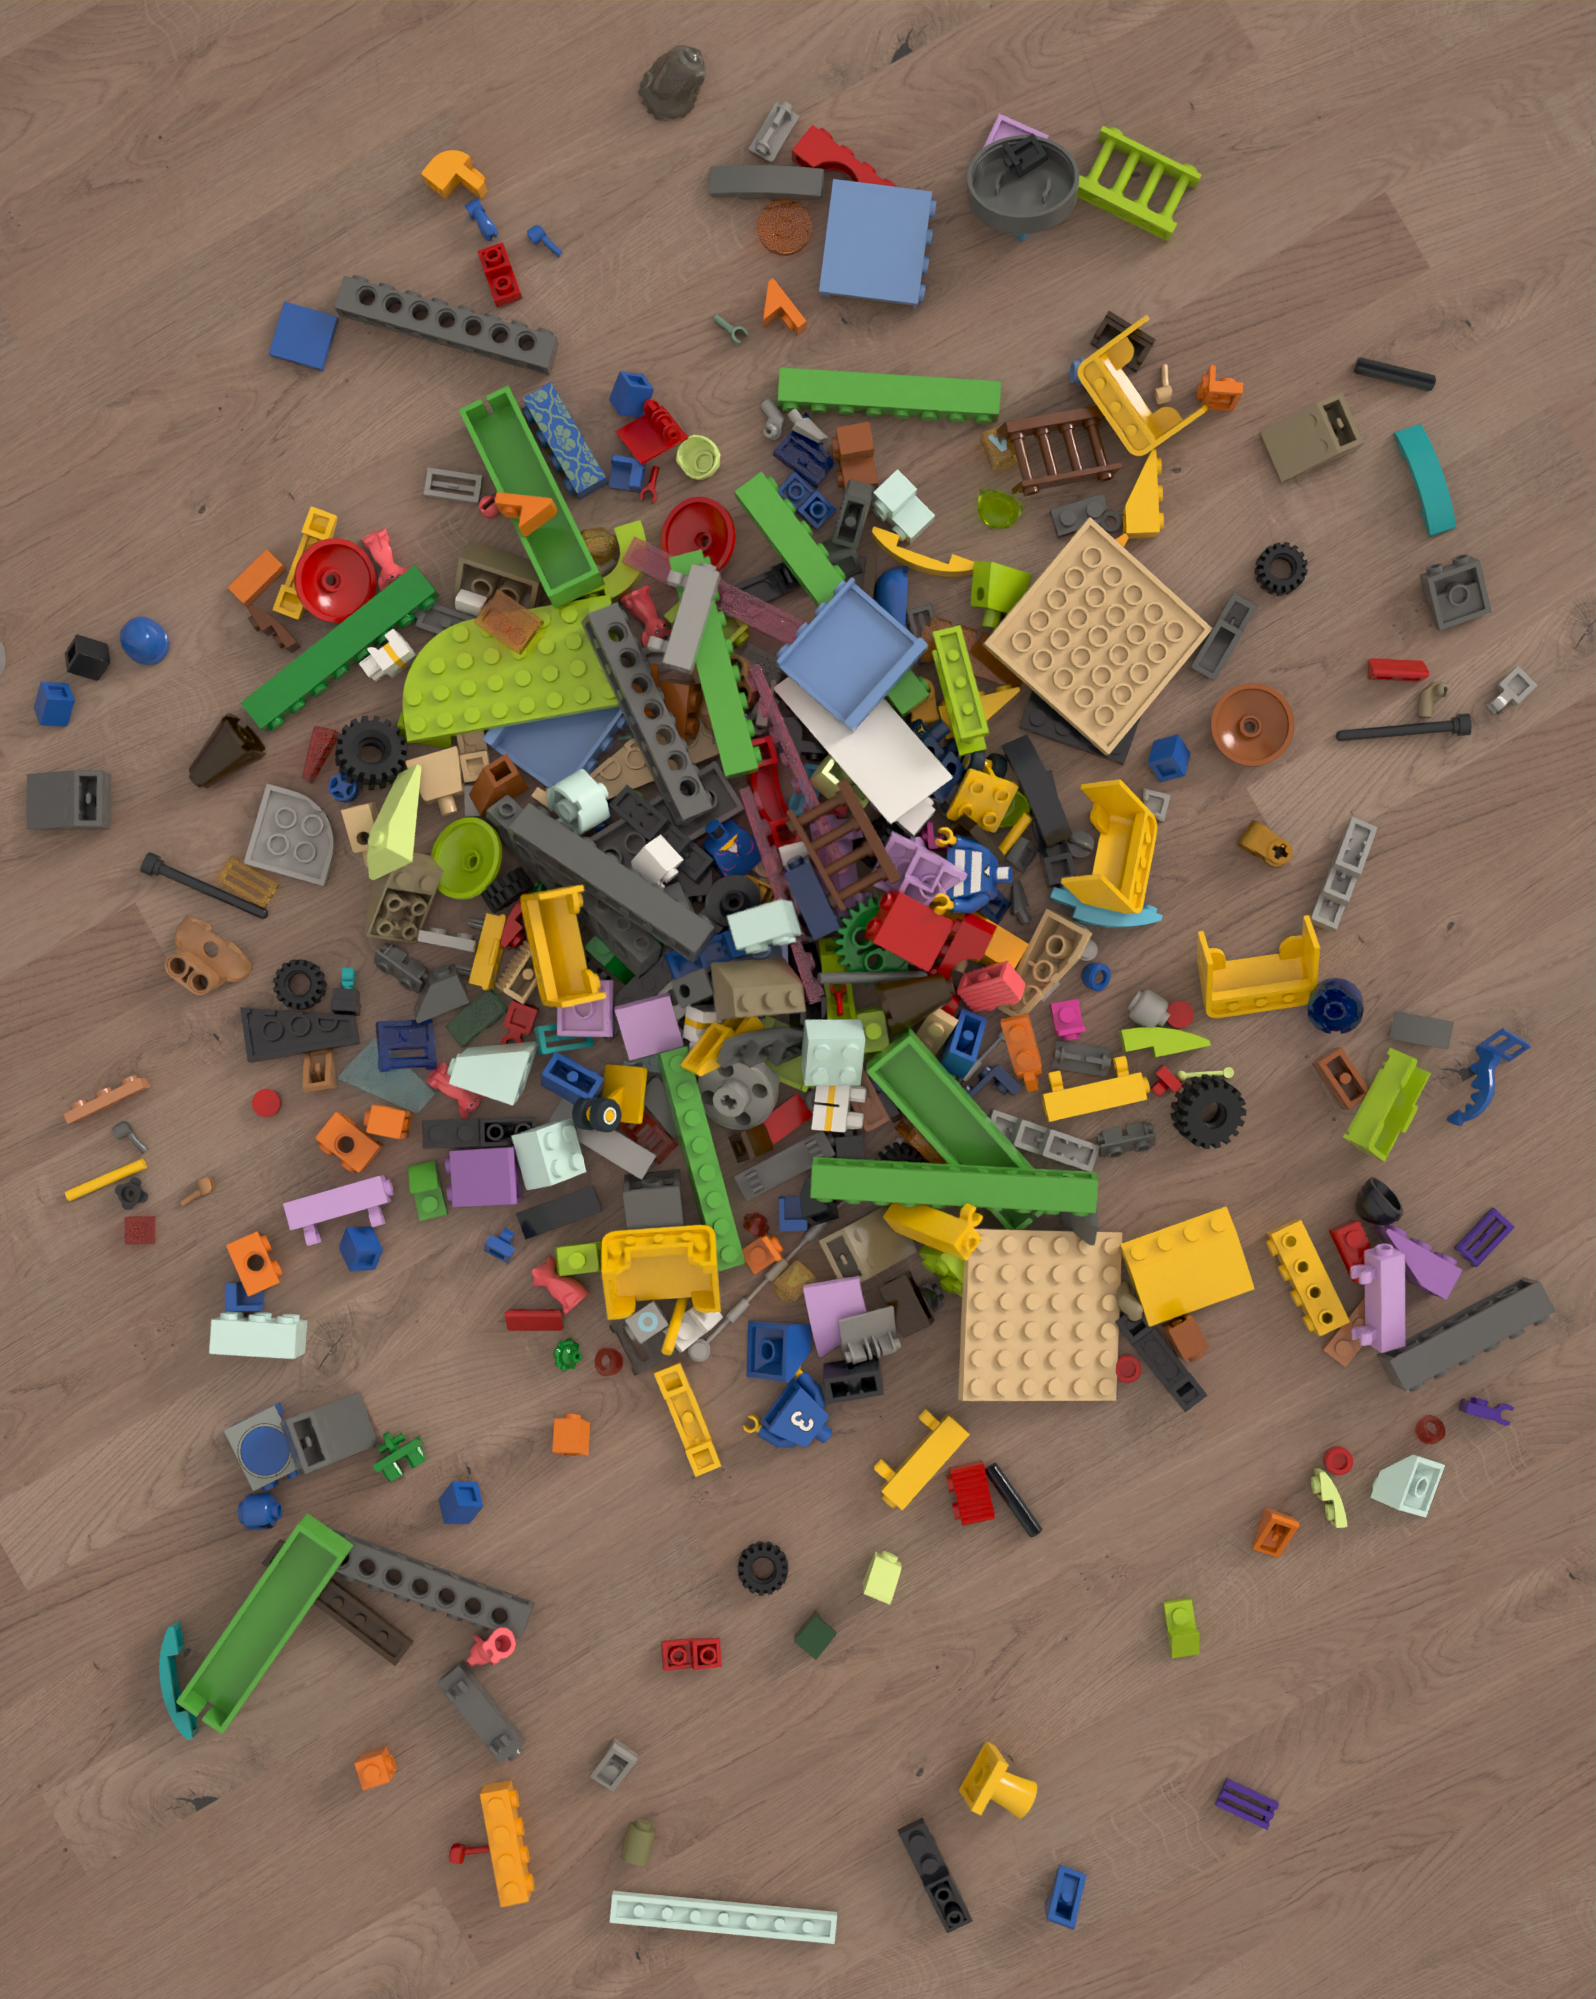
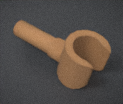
(205, 1187)

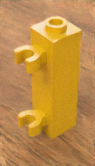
(1094, 1096)
(937, 1228)
(923, 1461)

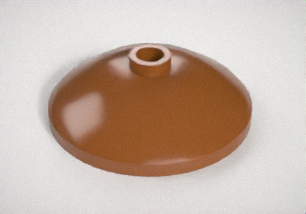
(1270, 719)

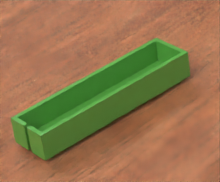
(520, 469)
(945, 1113)
(265, 1622)

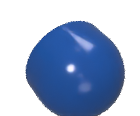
(1089, 973)

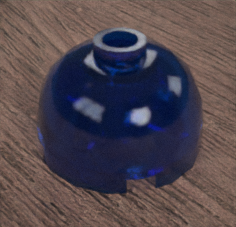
(1335, 1005)

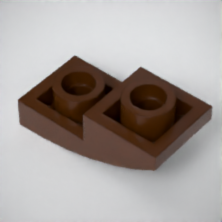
(263, 621)

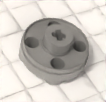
(738, 1090)

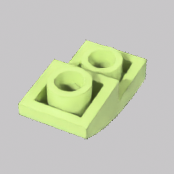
(1326, 1491)

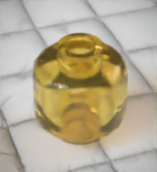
(599, 544)

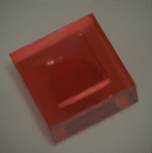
(139, 1230)

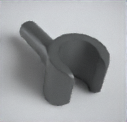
(124, 1130)

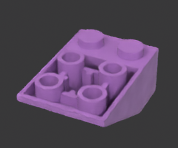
(1425, 1270)

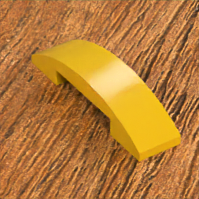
(317, 527)
(888, 543)
(688, 1419)

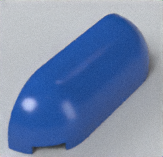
(891, 592)

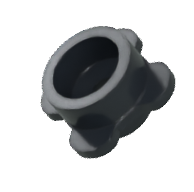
(123, 1193)

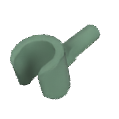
(730, 329)

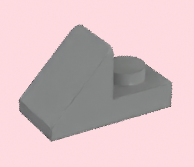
(614, 1765)

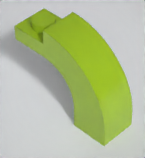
(622, 578)
(830, 965)

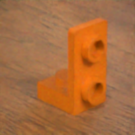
(762, 1252)

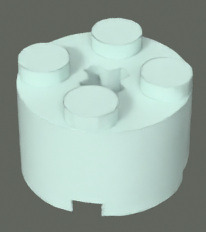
(579, 801)

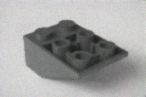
(69, 800)
(328, 1433)

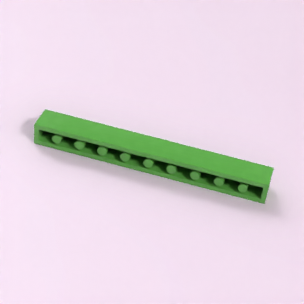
(811, 567)
(954, 1185)

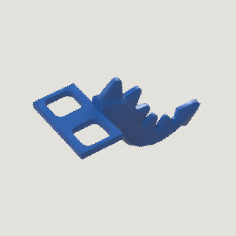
(1484, 1068)

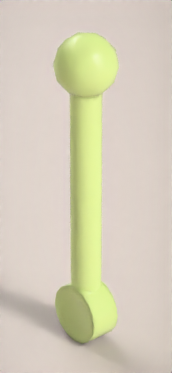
(1226, 1072)

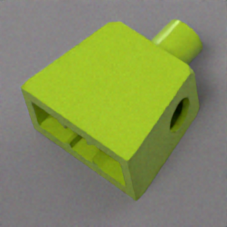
(996, 590)
(874, 1029)
(578, 1258)

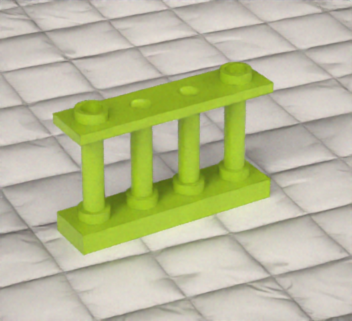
(1136, 211)
(960, 690)

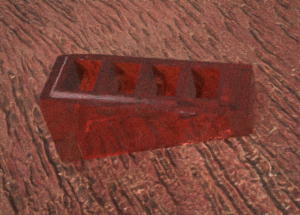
(320, 746)
(664, 1151)

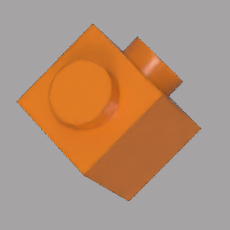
(571, 1436)
(375, 1768)

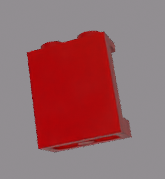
(908, 929)

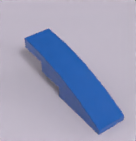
(720, 949)

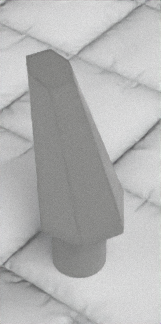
(806, 427)

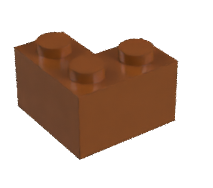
(855, 453)

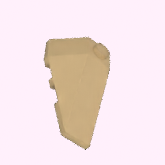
(1048, 958)

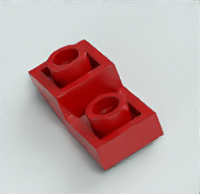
(499, 274)
(513, 930)
(787, 1118)
(691, 1653)

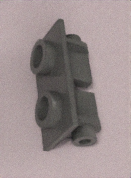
(390, 961)
(1081, 1058)
(1138, 1138)

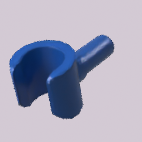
(537, 234)

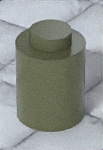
(638, 1842)

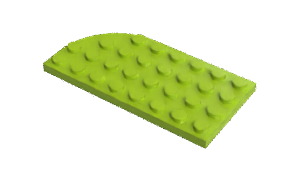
(477, 683)

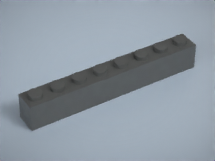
(612, 882)

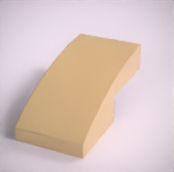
(473, 754)

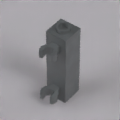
(785, 1164)
(482, 1712)

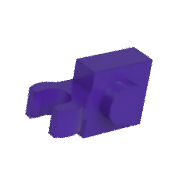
(1479, 1408)

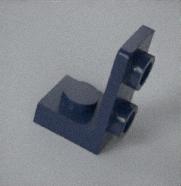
(1003, 1082)

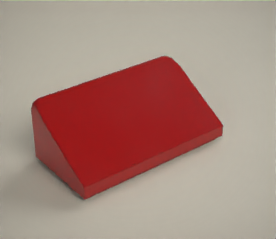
(1397, 670)
(534, 1319)

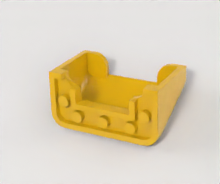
(660, 1266)

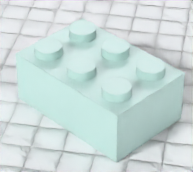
(258, 1335)

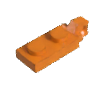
(1023, 1049)

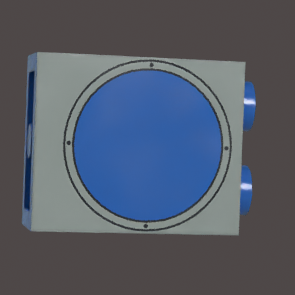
(262, 1448)

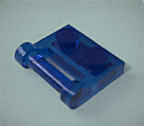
(405, 1036)

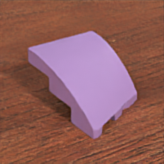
(921, 870)
(829, 1303)

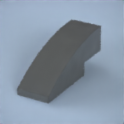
(1224, 635)

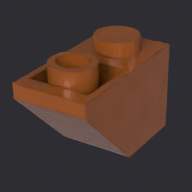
(683, 701)
(496, 782)

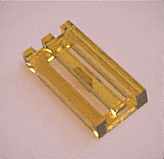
(268, 894)

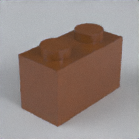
(1341, 1078)
(1185, 1337)

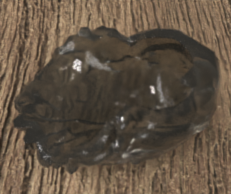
(673, 83)

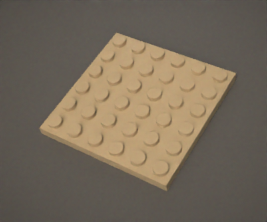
(1097, 636)
(1040, 1317)

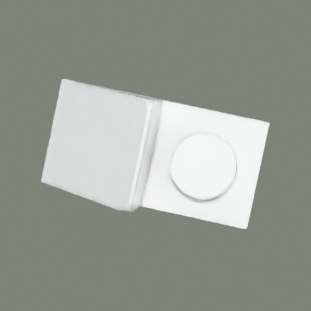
(694, 1326)

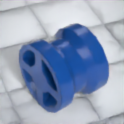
(339, 783)

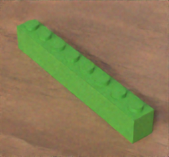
(889, 395)
(720, 686)
(700, 1155)

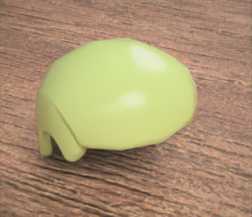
(698, 457)

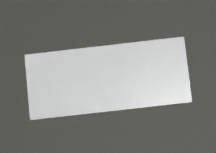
(878, 756)

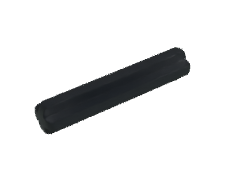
(1394, 374)
(1013, 1500)

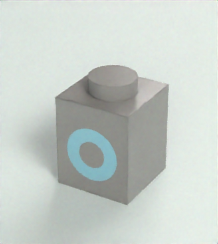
(646, 1322)

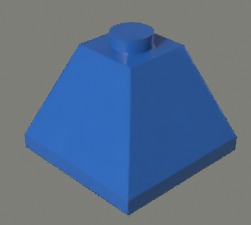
(777, 1349)

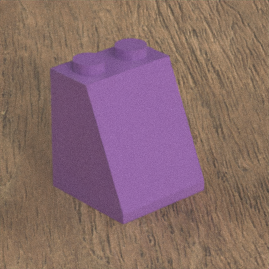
(484, 1177)

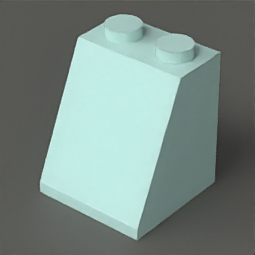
(494, 1070)

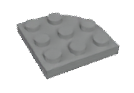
(292, 837)

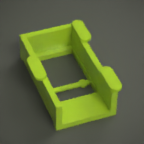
(1388, 1106)

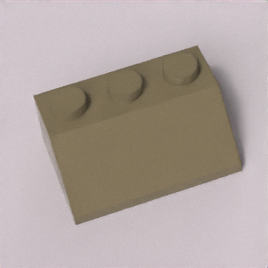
(486, 569)
(756, 989)

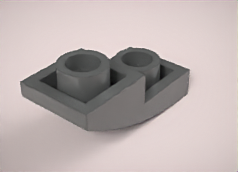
(1421, 1030)
(658, 1106)

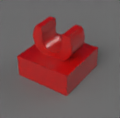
(1166, 1081)

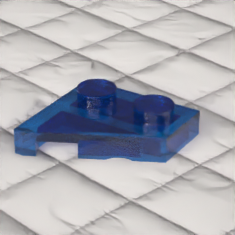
(804, 457)

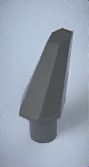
(1019, 903)

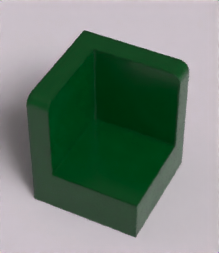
(814, 1635)

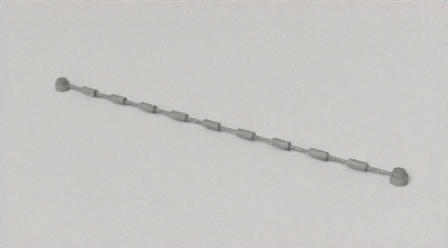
(700, 1348)

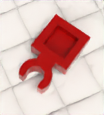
(519, 1020)

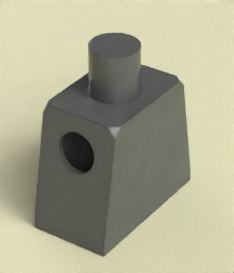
(692, 988)

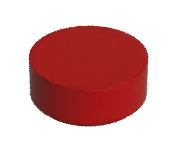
(1180, 1014)
(266, 1103)
(1128, 1368)
(1338, 1460)

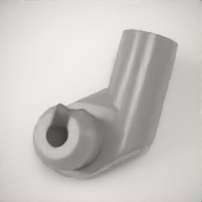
(775, 420)

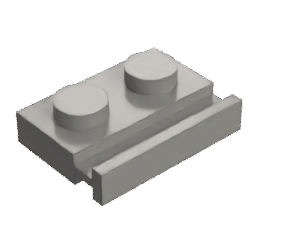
(438, 937)

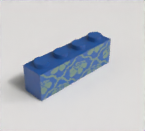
(564, 441)

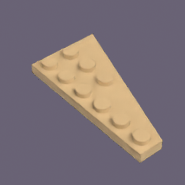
(630, 768)

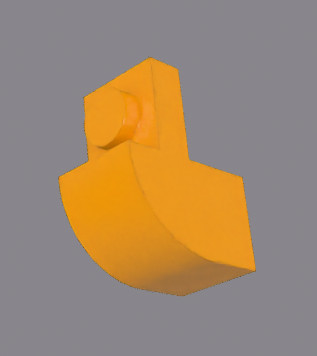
(449, 170)

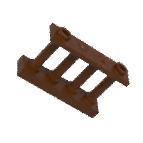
(1041, 427)
(870, 847)

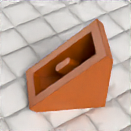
(1274, 1532)

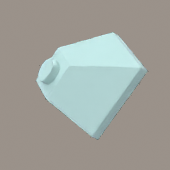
(1408, 1484)

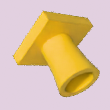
(990, 1780)

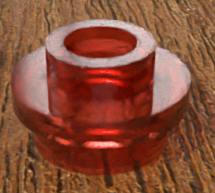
(756, 1224)

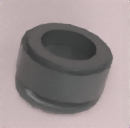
(1080, 844)

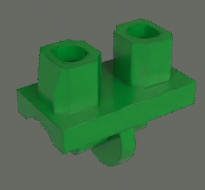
(412, 1451)

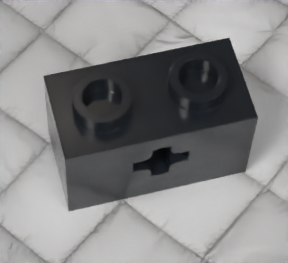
(852, 1382)

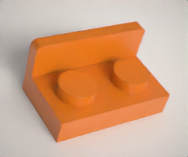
(1218, 394)

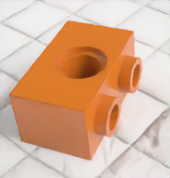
(388, 1121)
(364, 1148)
(240, 1253)

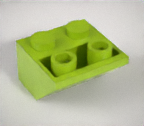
(946, 1267)

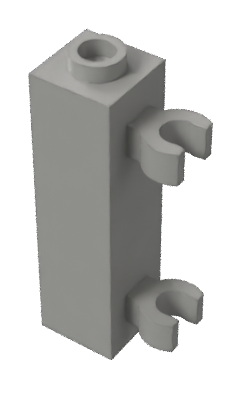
(691, 618)

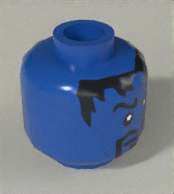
(259, 1511)

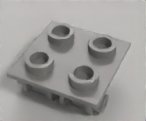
(867, 1333)

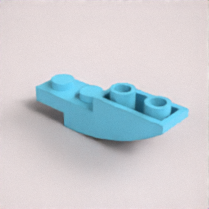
(1102, 917)

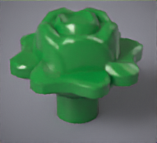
(567, 1354)

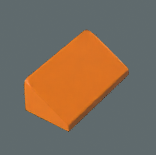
(256, 578)

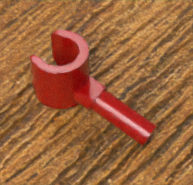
(651, 485)
(839, 998)
(459, 1850)

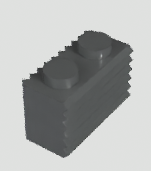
(852, 514)

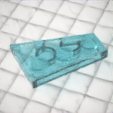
(396, 1086)

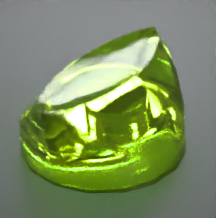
(998, 508)

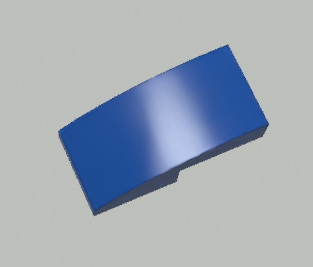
(806, 501)

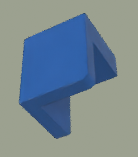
(630, 393)
(626, 474)
(54, 704)
(1169, 758)
(791, 1214)
(360, 1248)
(237, 1299)
(460, 1502)

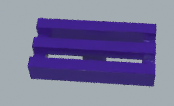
(1467, 1254)
(1268, 1814)

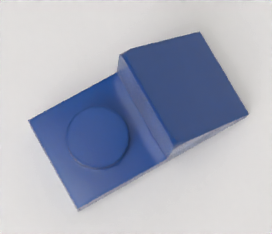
(1066, 1896)

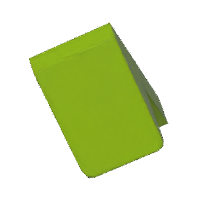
(1181, 1628)

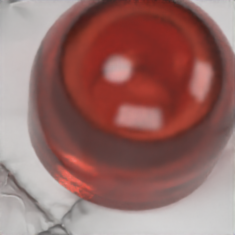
(616, 1361)
(1425, 1435)

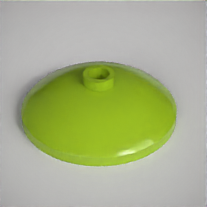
(457, 852)

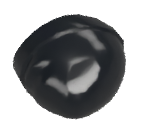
(1378, 1203)

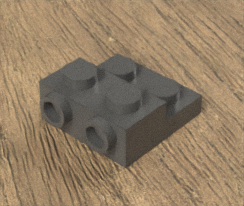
(1455, 591)

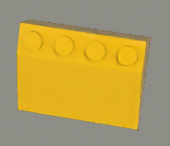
(1187, 1266)

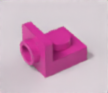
(929, 839)
(1067, 1019)

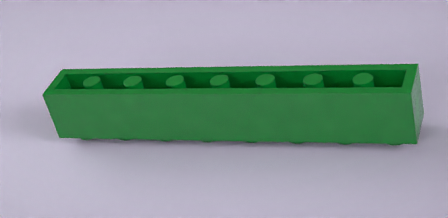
(340, 650)

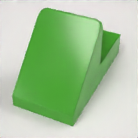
(427, 1190)

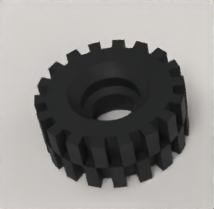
(370, 734)
(1194, 1101)

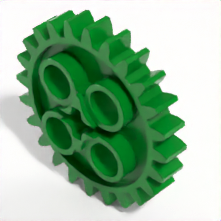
(848, 947)

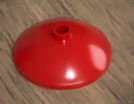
(693, 523)
(352, 579)

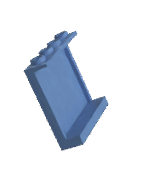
(876, 242)
(850, 655)
(558, 745)

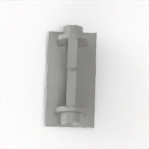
(774, 131)

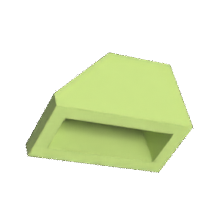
(882, 1576)

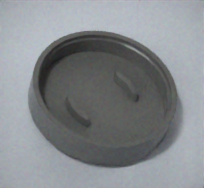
(1023, 203)

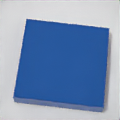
(303, 336)

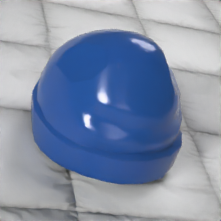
(144, 641)

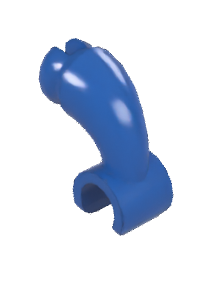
(484, 223)

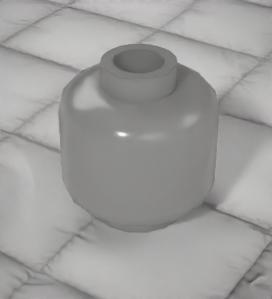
(1148, 1009)

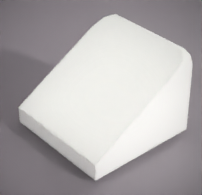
(470, 603)

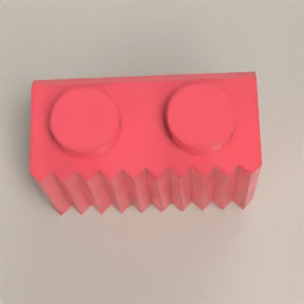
(991, 987)

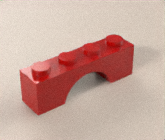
(819, 151)
(770, 795)
(969, 942)

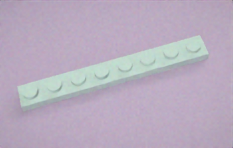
(723, 1917)

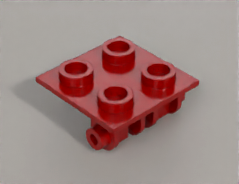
(651, 433)

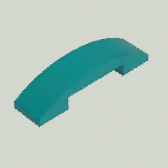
(1427, 478)
(169, 1681)

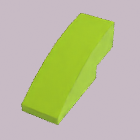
(1160, 1040)

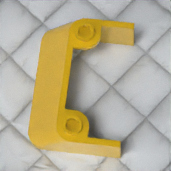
(1121, 402)
(1122, 852)
(558, 947)
(1259, 981)

